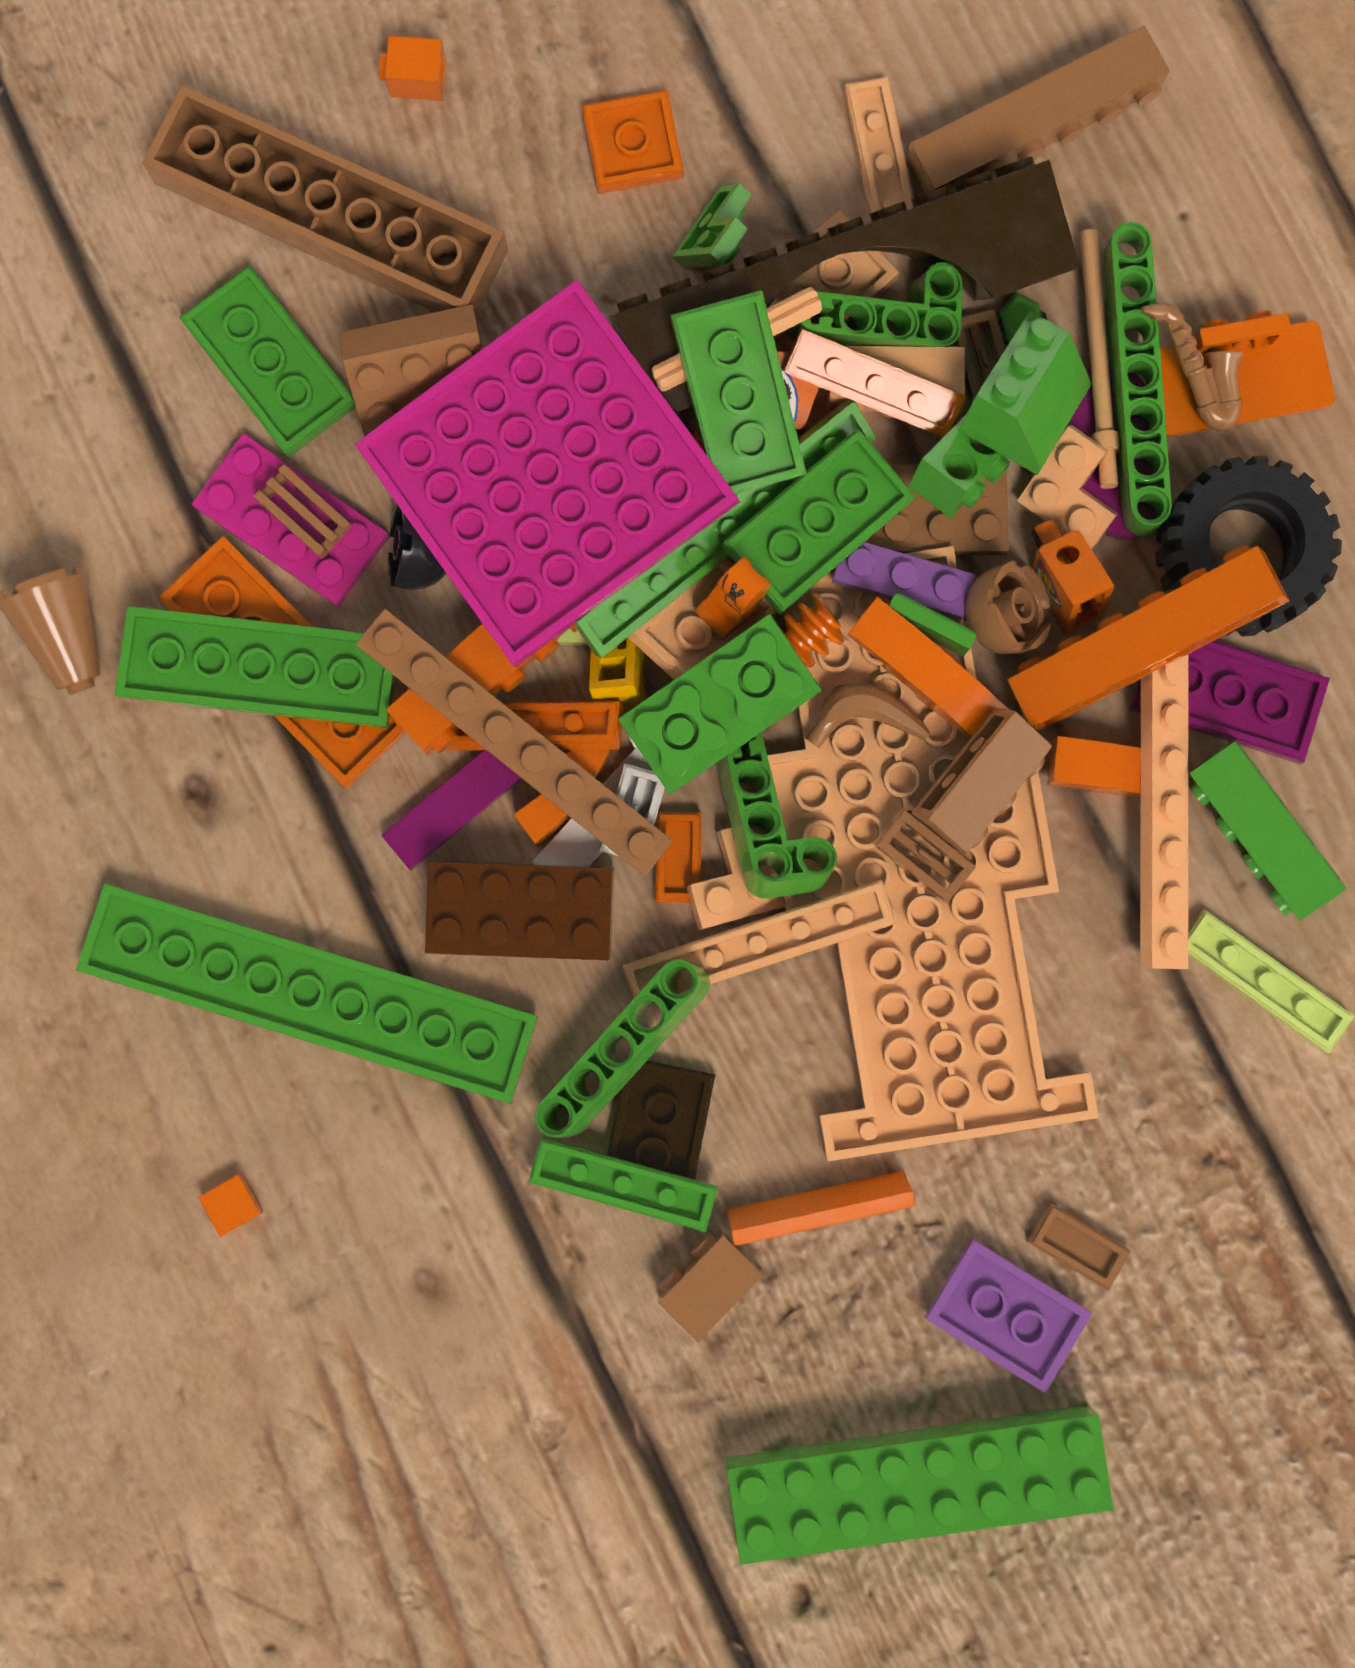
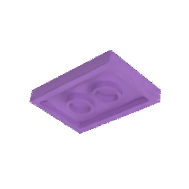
(1008, 1315)

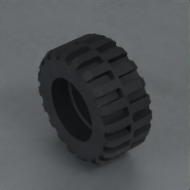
(1278, 498)

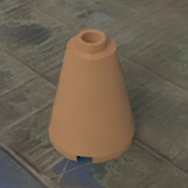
(56, 626)

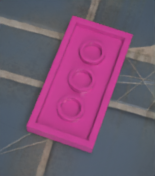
(231, 504)

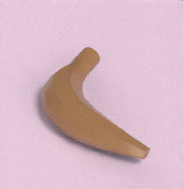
(864, 702)

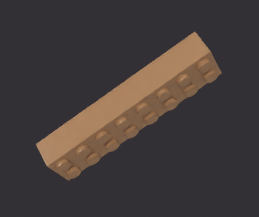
(324, 204)

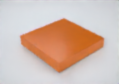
(633, 141)

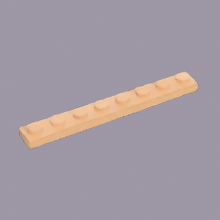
(1164, 818)

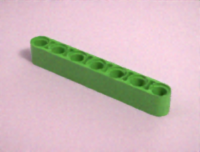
(1144, 359)

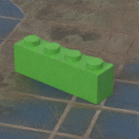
(1267, 831)

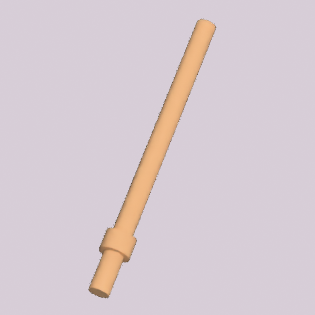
(1105, 432)

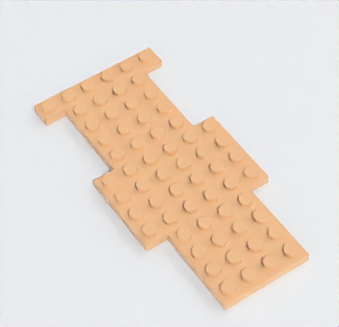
(946, 991)

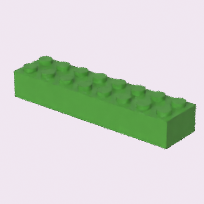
(918, 1484)

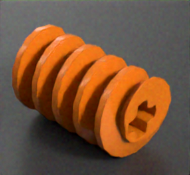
(813, 630)

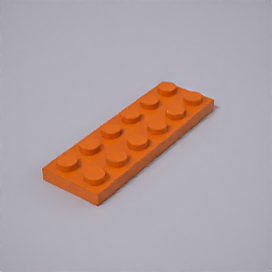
(231, 587)

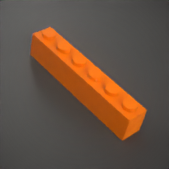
(1148, 638)

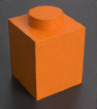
(413, 67)

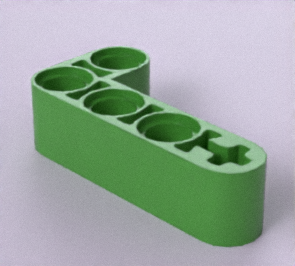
(910, 317)
(772, 848)

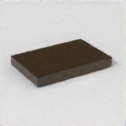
(662, 1118)

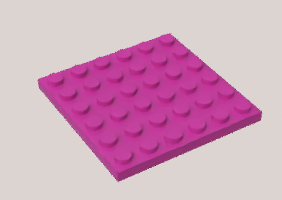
(546, 473)

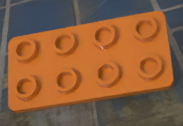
(1278, 376)

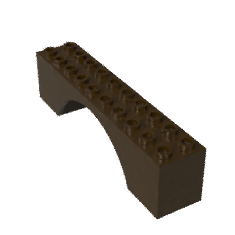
(992, 231)

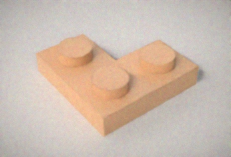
(1058, 488)
(727, 897)

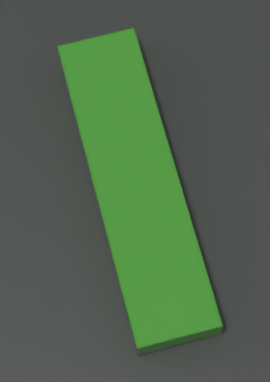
(623, 1184)

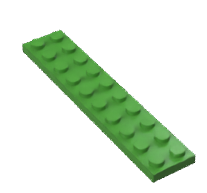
(307, 993)

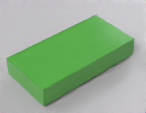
(934, 625)

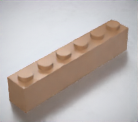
(1041, 113)

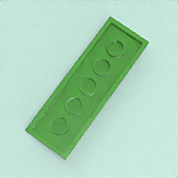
(251, 668)

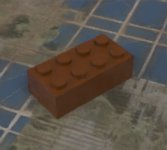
(519, 910)

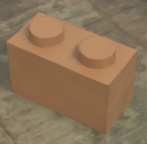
(708, 1285)

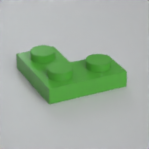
(716, 231)

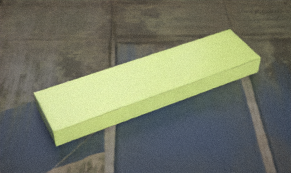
(1266, 982)

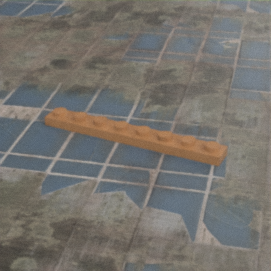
(514, 742)

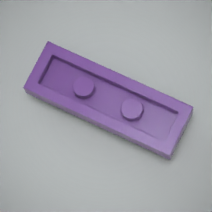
(891, 572)

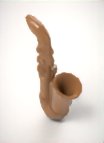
(1213, 387)

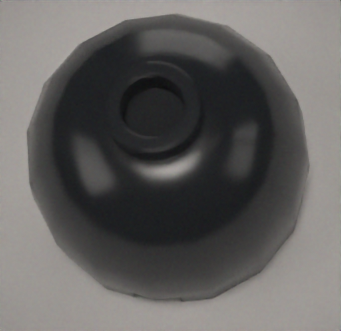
(412, 561)

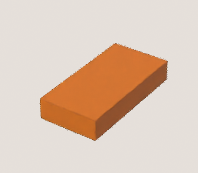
(682, 860)

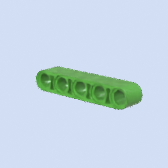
(602, 1056)

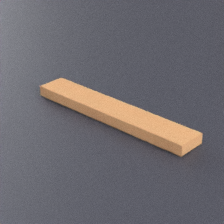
(773, 938)

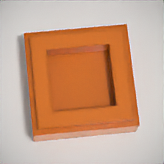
(230, 1205)

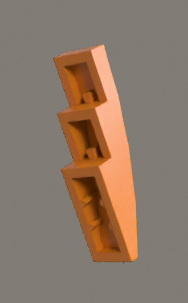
(924, 668)

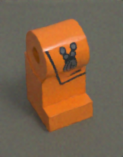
(733, 598)

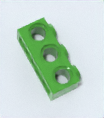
(956, 472)

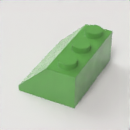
(1029, 394)

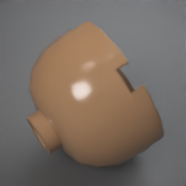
(1008, 609)

